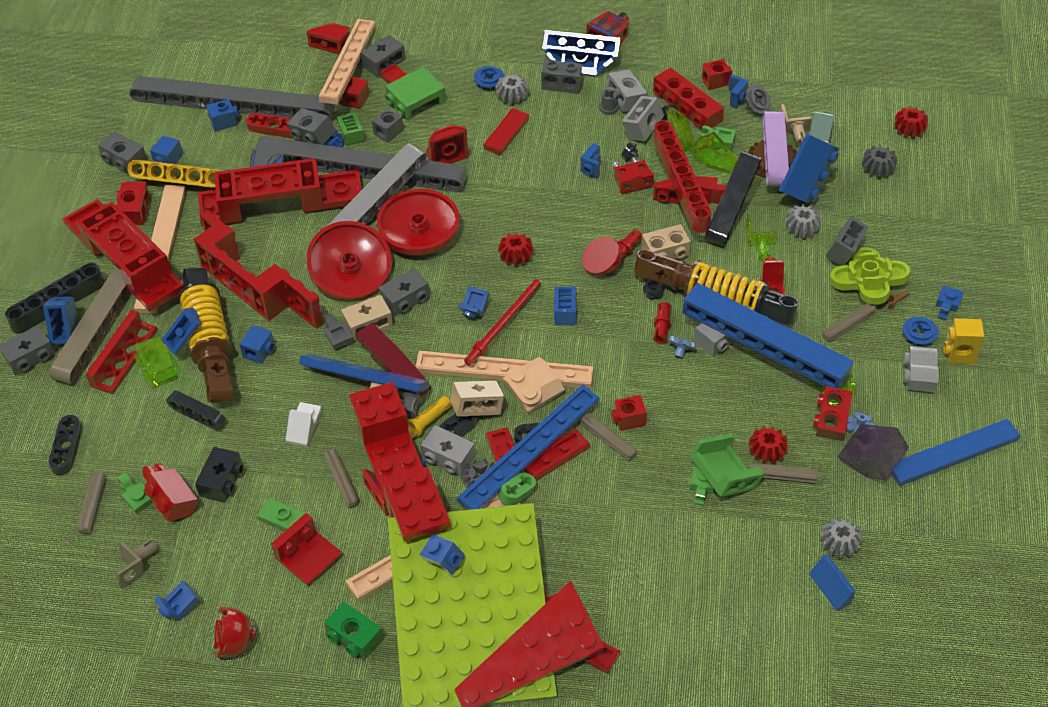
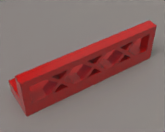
(114, 351)

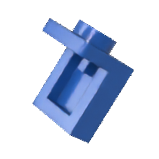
(737, 87)
(474, 302)
(442, 553)
(178, 602)

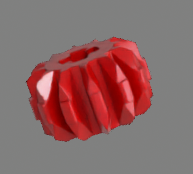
(911, 122)
(515, 249)
(768, 445)

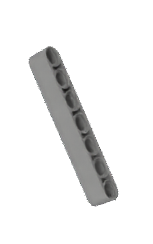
(383, 185)

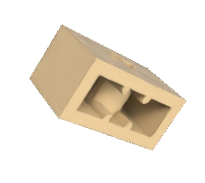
(364, 313)
(476, 398)

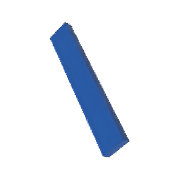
(363, 372)
(954, 451)

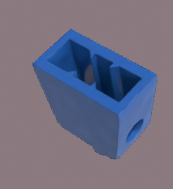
(60, 314)

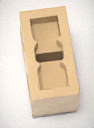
(667, 242)

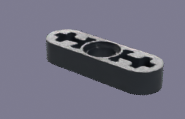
(196, 410)
(67, 453)

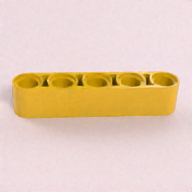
(168, 173)

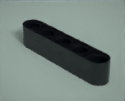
(733, 198)
(76, 284)

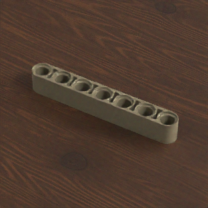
(91, 330)

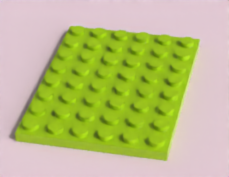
(461, 618)

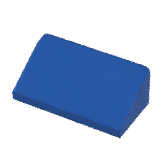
(181, 330)
(832, 583)

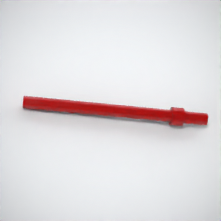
(480, 347)

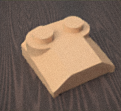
(533, 384)

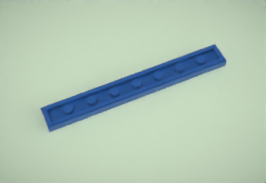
(528, 449)

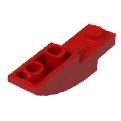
(664, 190)

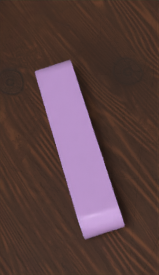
(775, 148)

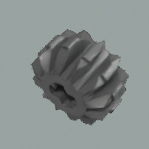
(879, 161)

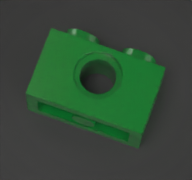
(348, 619)

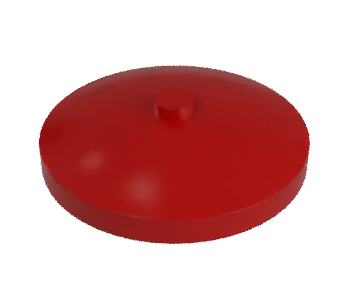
(418, 221)
(348, 260)

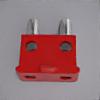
(633, 175)

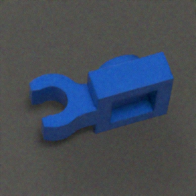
(948, 300)

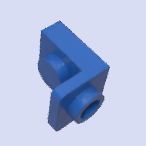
(590, 161)

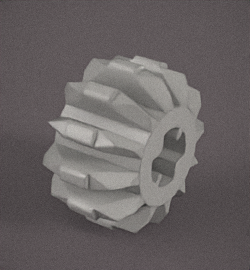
(512, 89)
(803, 221)
(841, 537)

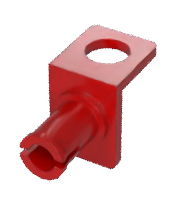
(773, 273)

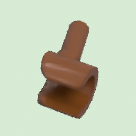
(893, 299)

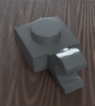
(337, 333)

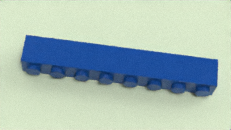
(767, 337)

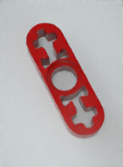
(260, 124)

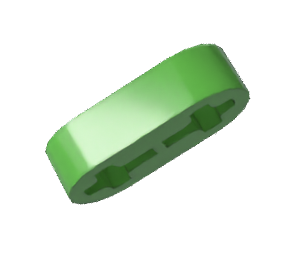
(513, 486)

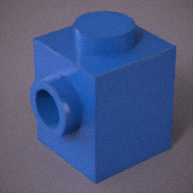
(222, 115)
(166, 150)
(257, 344)

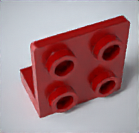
(304, 550)

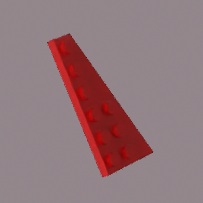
(543, 645)

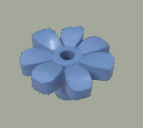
(682, 346)
(858, 419)

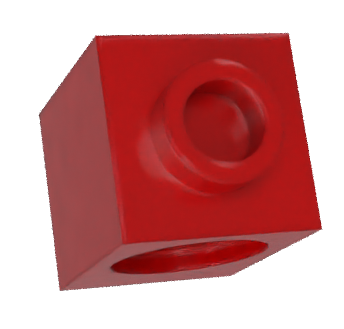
(716, 74)
(632, 405)

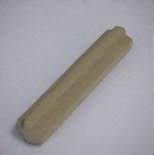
(848, 321)
(608, 436)
(787, 472)
(341, 478)
(90, 502)

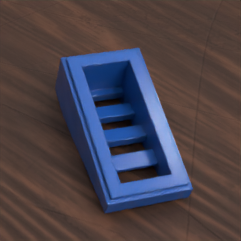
(565, 306)

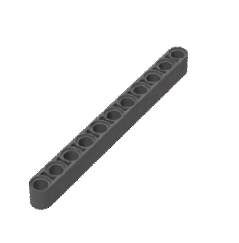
(245, 99)
(337, 159)

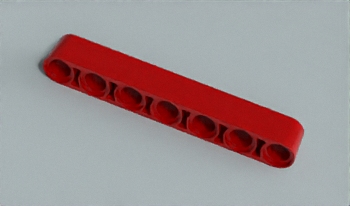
(682, 177)

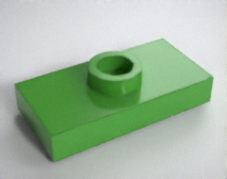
(278, 514)

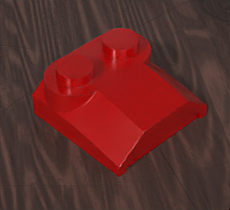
(448, 145)

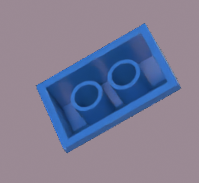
(809, 169)

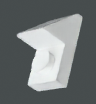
(302, 424)

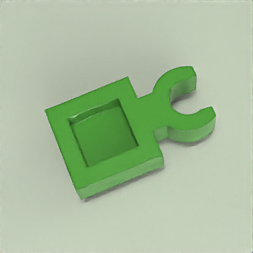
(725, 134)

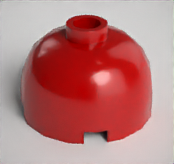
(232, 632)

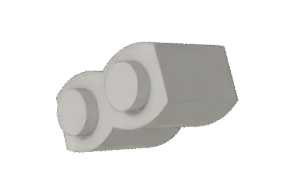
(921, 369)

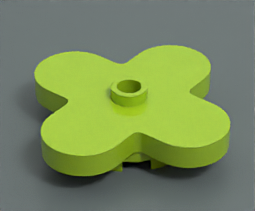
(870, 275)

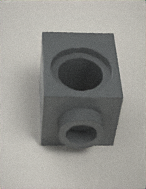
(387, 125)

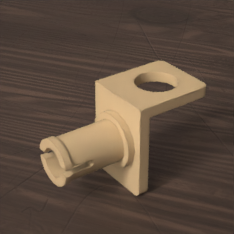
(796, 125)

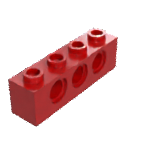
(688, 98)

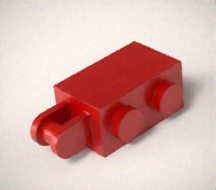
(168, 492)

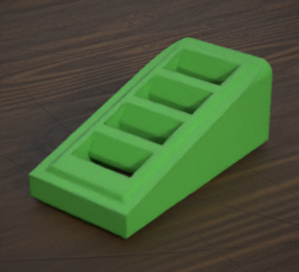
(351, 128)

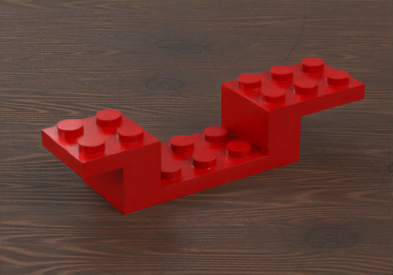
(277, 182)
(129, 249)
(266, 293)
(396, 464)

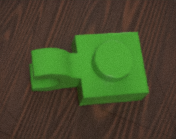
(701, 486)
(134, 494)

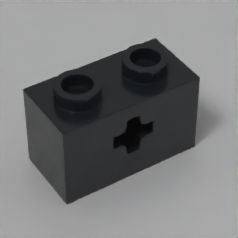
(219, 474)

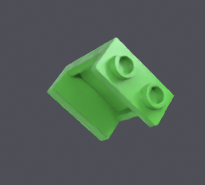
(414, 91)
(723, 466)

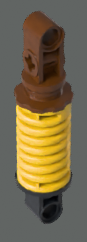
(686, 276)
(210, 341)

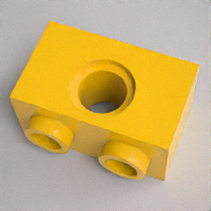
(964, 341)

